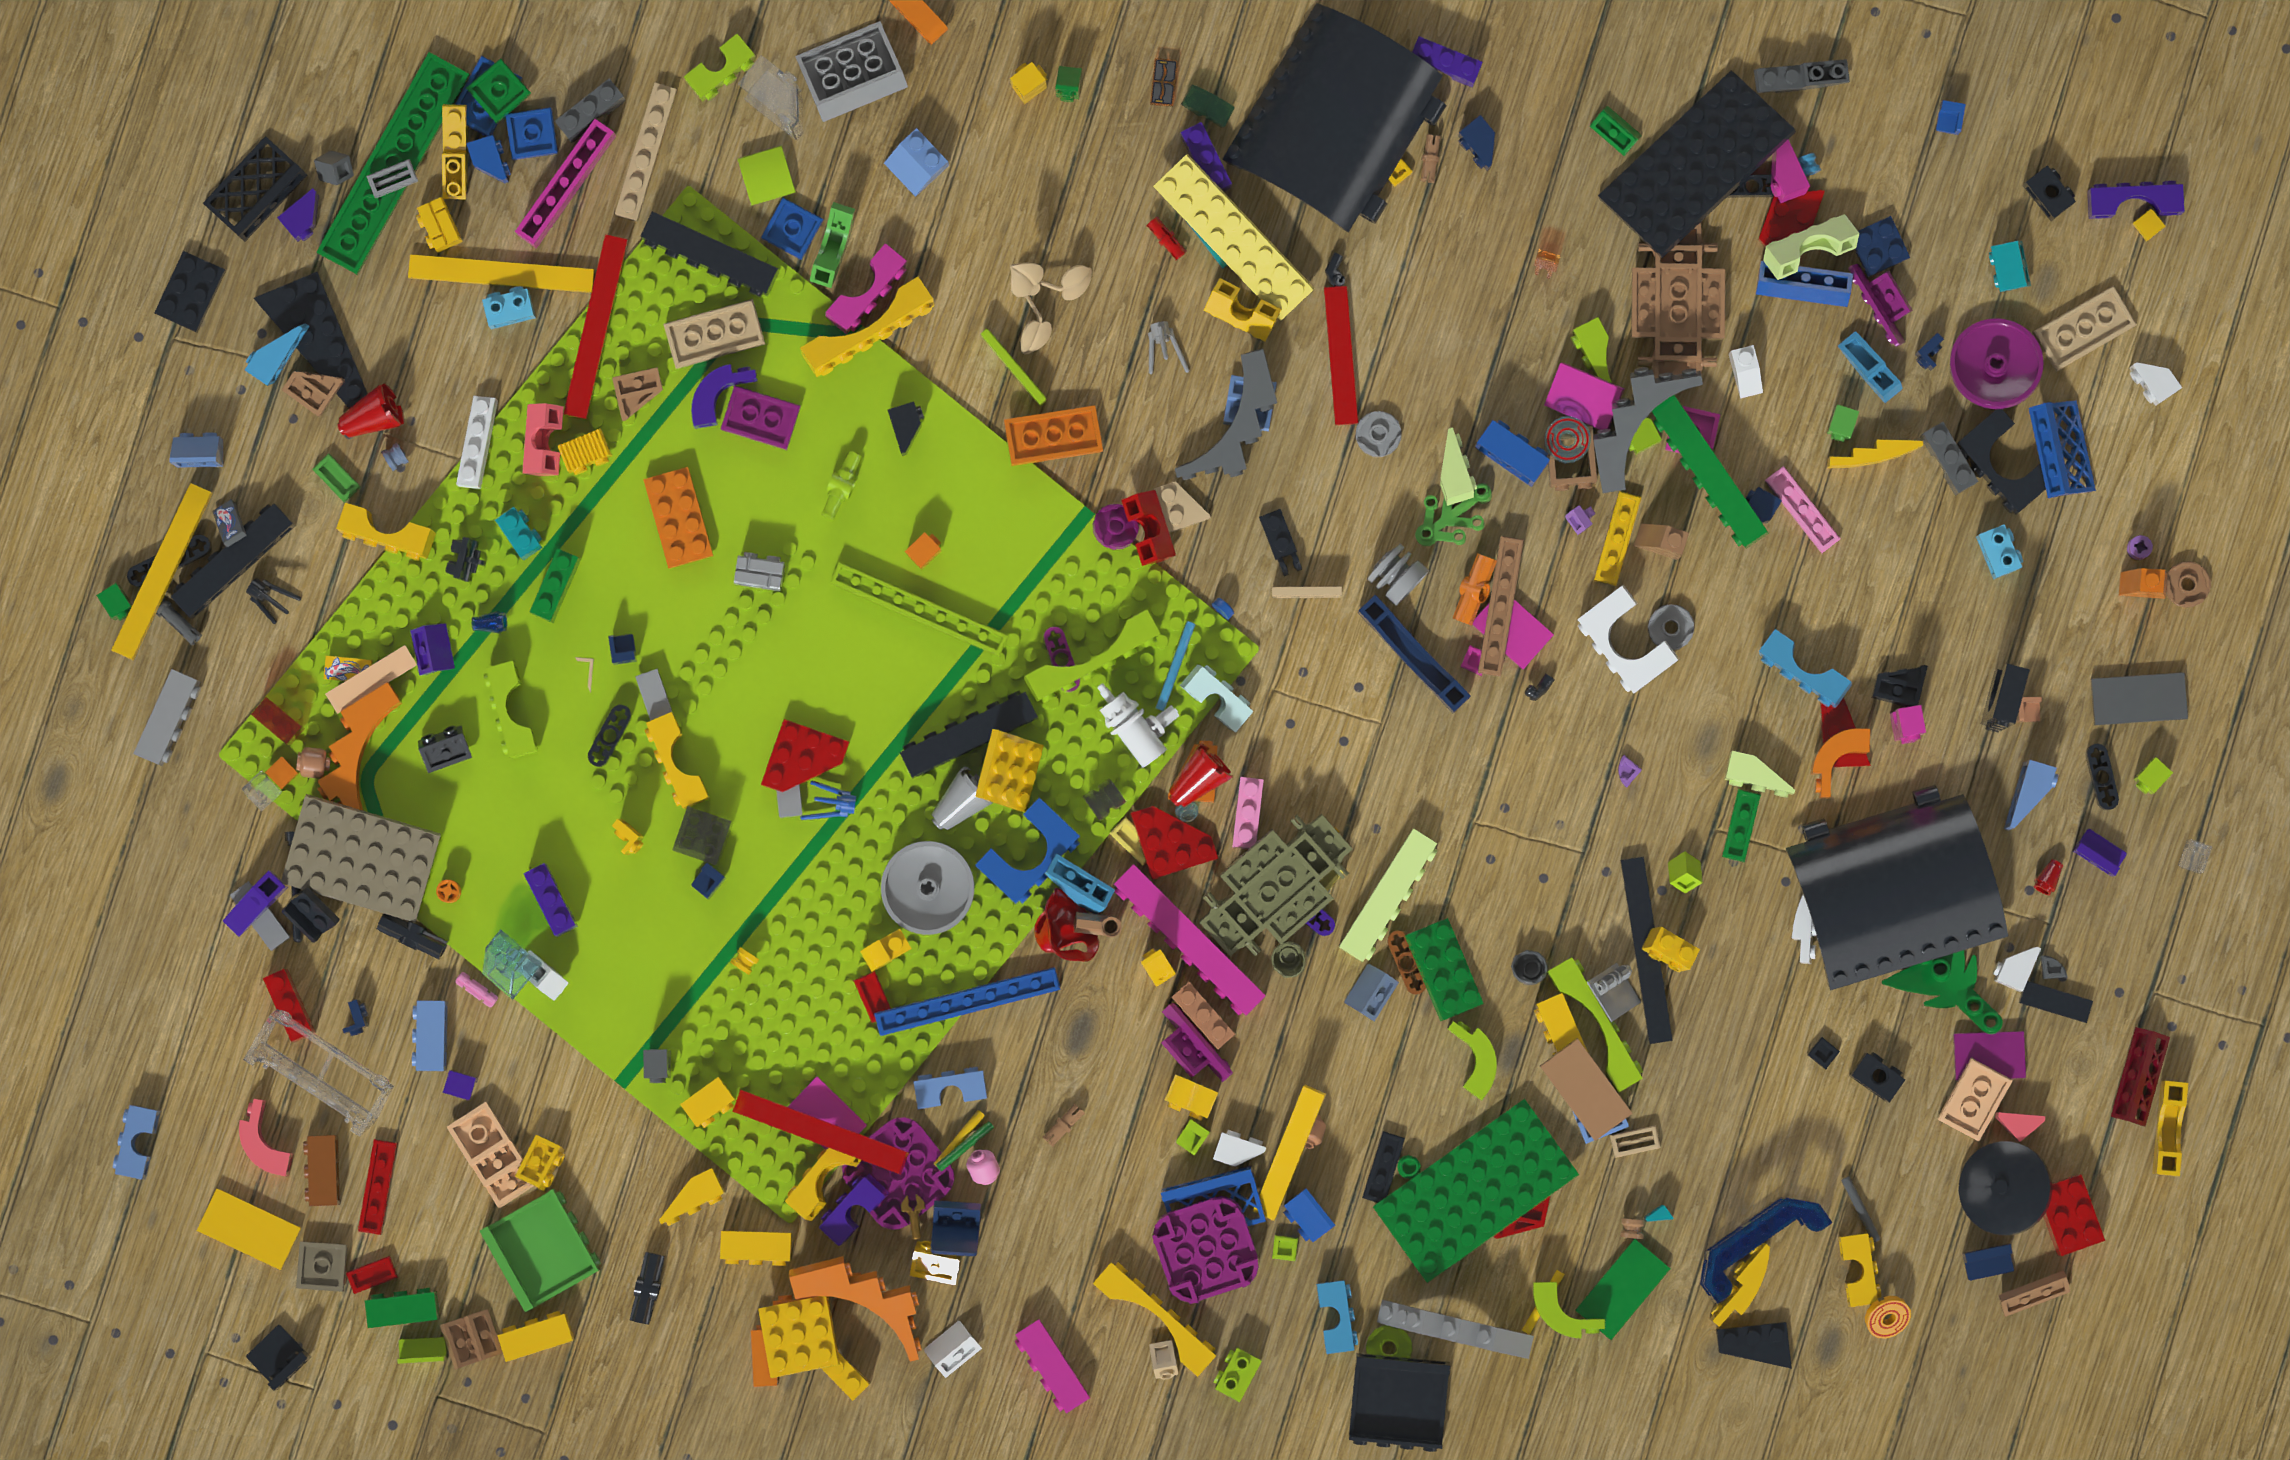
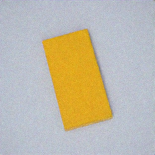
(249, 1229)

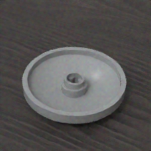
(927, 888)

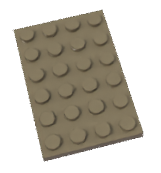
(360, 858)

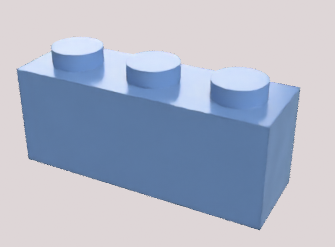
(430, 1036)

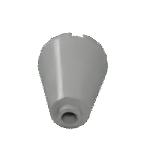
(959, 801)

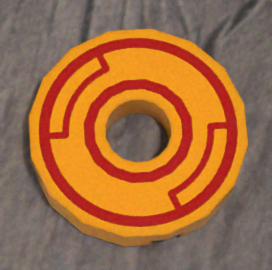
(1892, 1326)

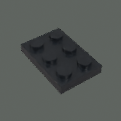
(190, 291)

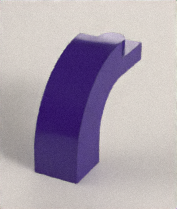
(711, 387)

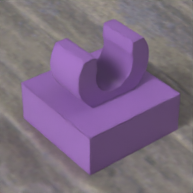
(1580, 519)

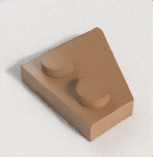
(312, 390)
(636, 390)

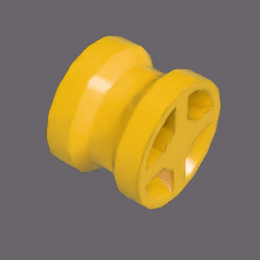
(744, 961)

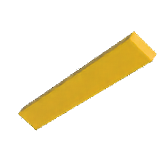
(501, 273)
(162, 571)

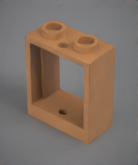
(1581, 482)

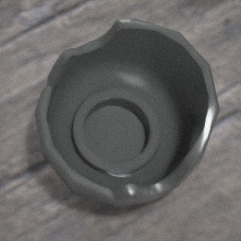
(1529, 967)

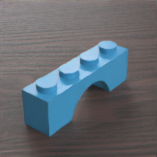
(1828, 686)

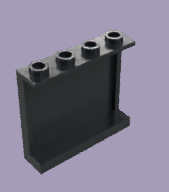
(1399, 1402)

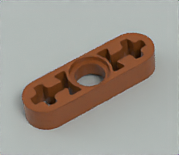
(1393, 949)

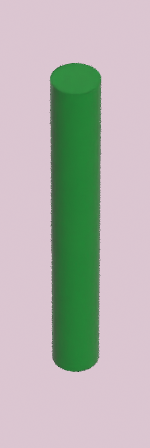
(964, 1146)

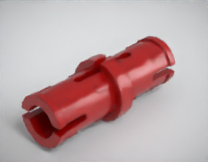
(1166, 238)

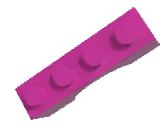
(848, 311)

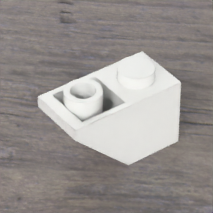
(2156, 381)
(1235, 1150)

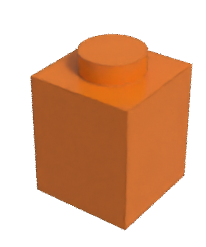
(924, 550)

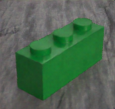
(555, 585)
(402, 1308)

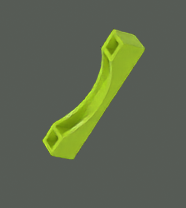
(1593, 343)
(1049, 679)
(1619, 1067)

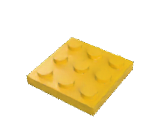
(1009, 770)
(799, 1336)

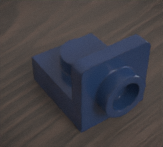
(1931, 348)

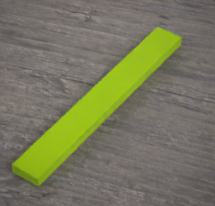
(919, 609)

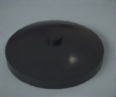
(2005, 1188)

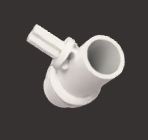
(1137, 733)

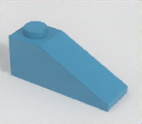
(271, 359)
(1079, 885)

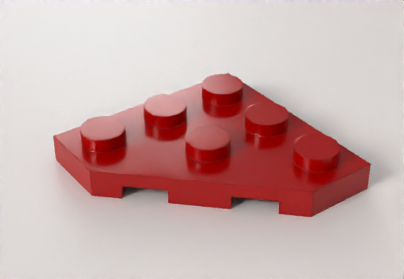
(801, 756)
(1170, 843)

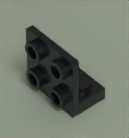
(278, 1357)

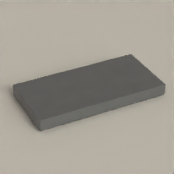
(2139, 699)

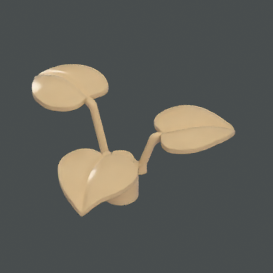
(1026, 281)

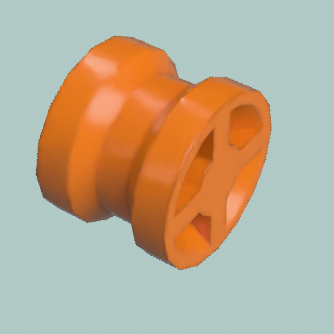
(444, 889)

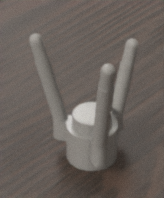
(1160, 333)

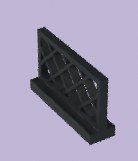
(268, 202)

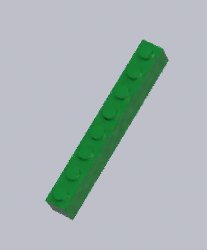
(1709, 472)

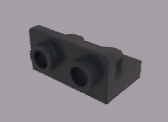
(444, 748)
(309, 914)

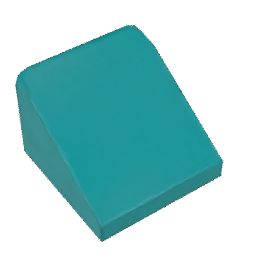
(1659, 1214)

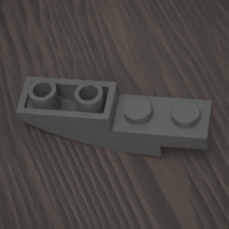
(1802, 76)

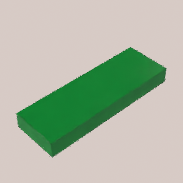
(1741, 825)

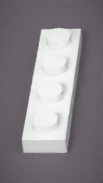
(477, 442)

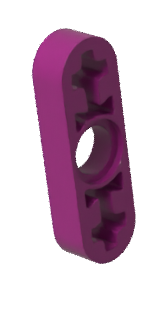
(1061, 641)

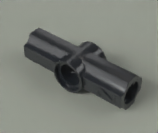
(412, 935)
(647, 1288)

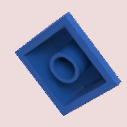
(1308, 1215)

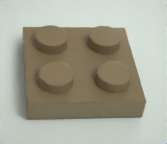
(321, 1266)

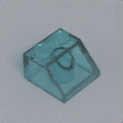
(508, 964)

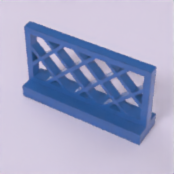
(2053, 451)
(1214, 1184)

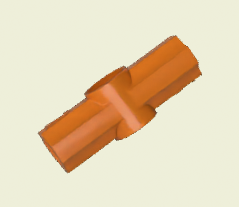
(1474, 589)

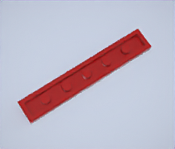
(1340, 355)

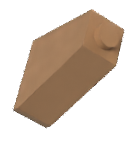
(1662, 540)

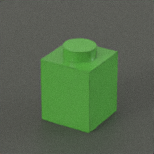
(1842, 423)

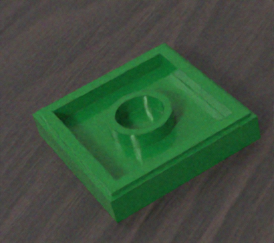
(498, 90)

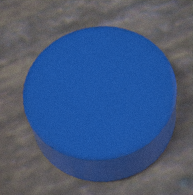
(1223, 608)

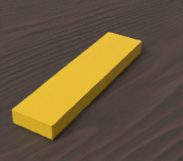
(1617, 538)

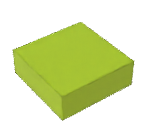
(1285, 1248)

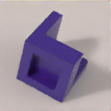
(459, 1085)

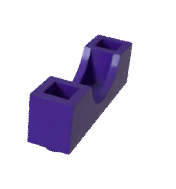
(2165, 198)

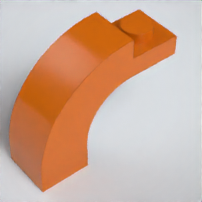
(1842, 743)

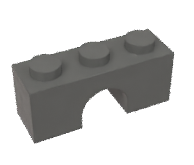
(594, 105)
(1954, 465)

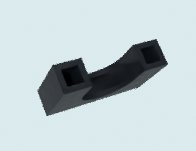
(1976, 449)
(2004, 697)

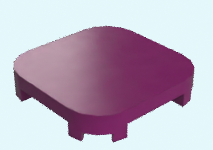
(918, 1175)
(1206, 1249)

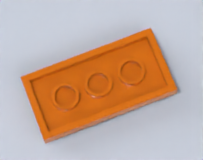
(1053, 435)
(678, 517)

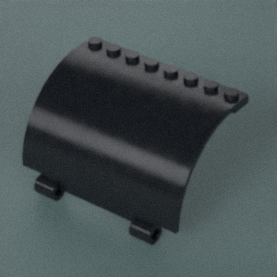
(1337, 117)
(1898, 887)

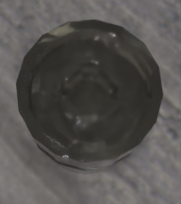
(1104, 799)

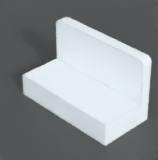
(952, 1349)

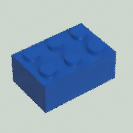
(1513, 452)

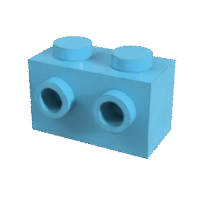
(508, 307)
(1999, 551)

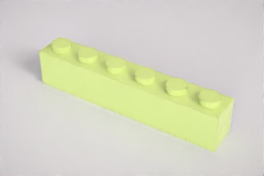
(1388, 895)

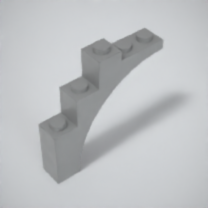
(1455, 1329)

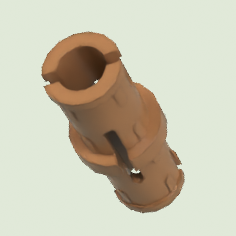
(1430, 158)
(1063, 1125)

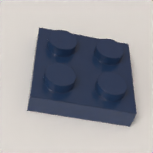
(1880, 247)

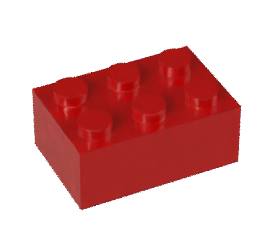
(2072, 1217)

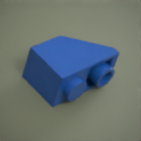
(487, 158)

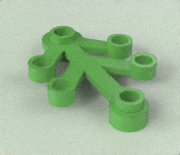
(1451, 517)

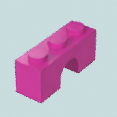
(1908, 724)

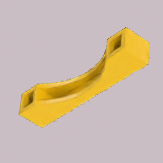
(827, 352)
(1118, 1285)

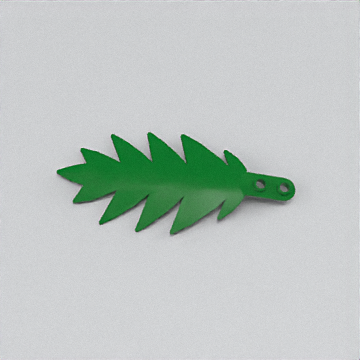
(1947, 980)

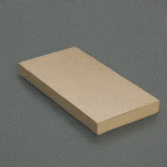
(2084, 328)
(714, 334)

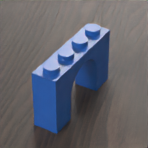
(1018, 883)

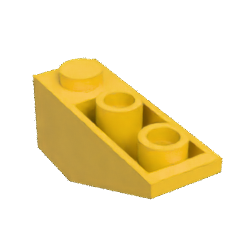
(1157, 966)
(698, 1191)

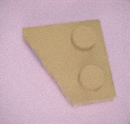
(1179, 507)

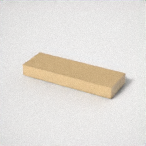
(1306, 592)

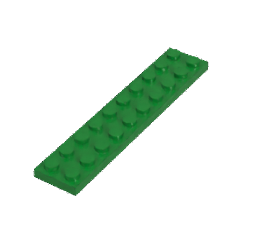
(405, 138)

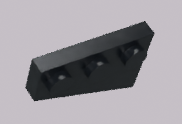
(1757, 1342)

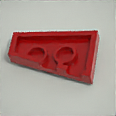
(1835, 721)

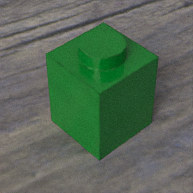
(115, 602)

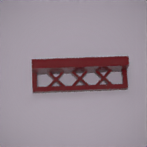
(2137, 1075)

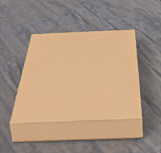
(1974, 1099)

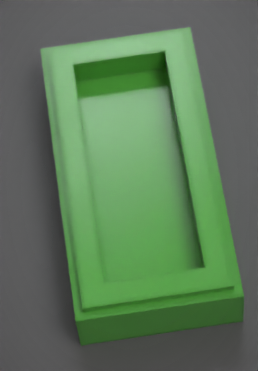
(336, 478)

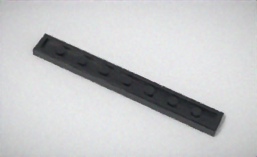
(1648, 968)

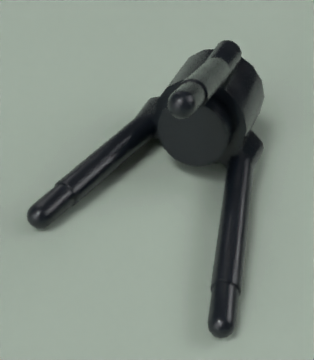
(260, 591)

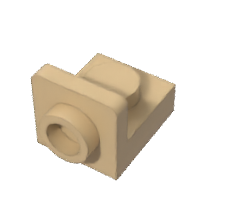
(1163, 1359)

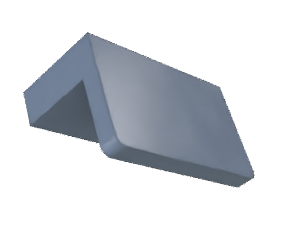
(1371, 992)

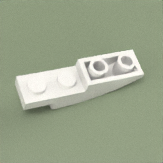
(1804, 931)

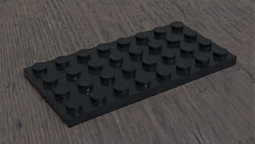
(1696, 164)

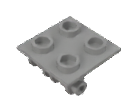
(1614, 991)

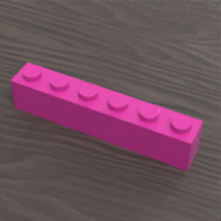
(565, 183)

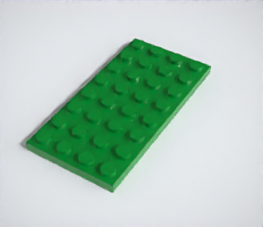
(1475, 1191)

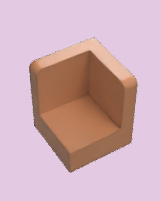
(2029, 709)

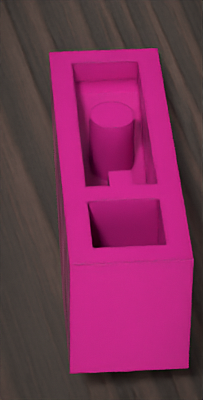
(1787, 174)

